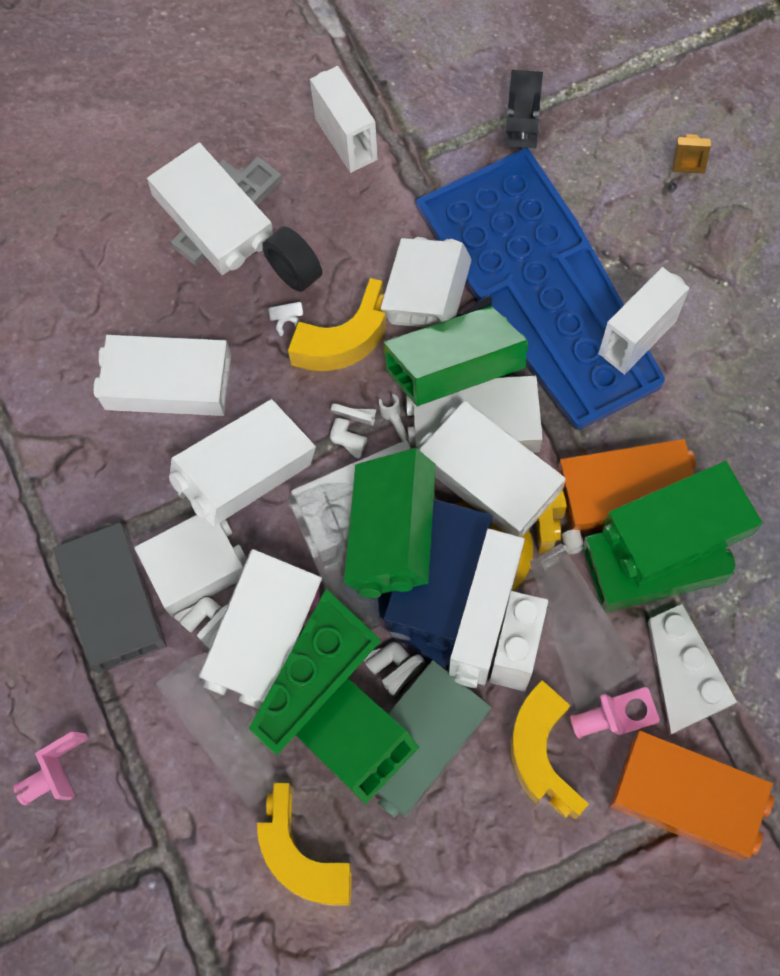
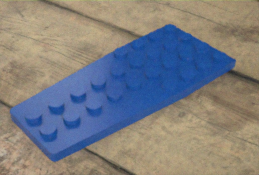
(544, 282)

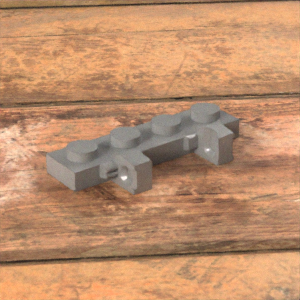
(255, 180)

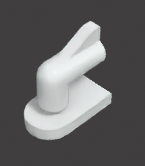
(339, 435)
(193, 616)
(407, 666)

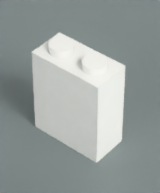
(344, 119)
(426, 282)
(643, 320)
(191, 562)
(519, 641)

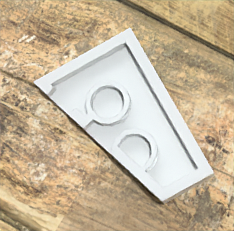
(687, 673)

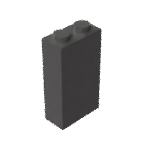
(108, 597)

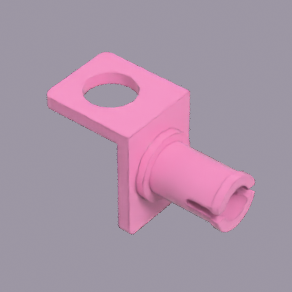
(614, 716)
(52, 773)

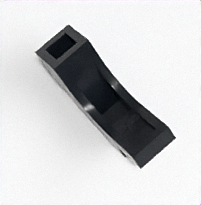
(523, 109)

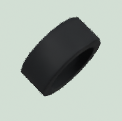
(292, 259)

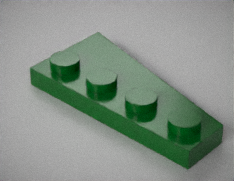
(316, 667)

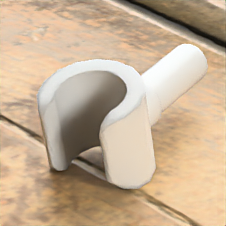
(392, 413)
(572, 541)

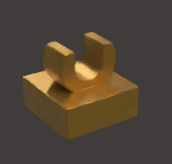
(691, 154)

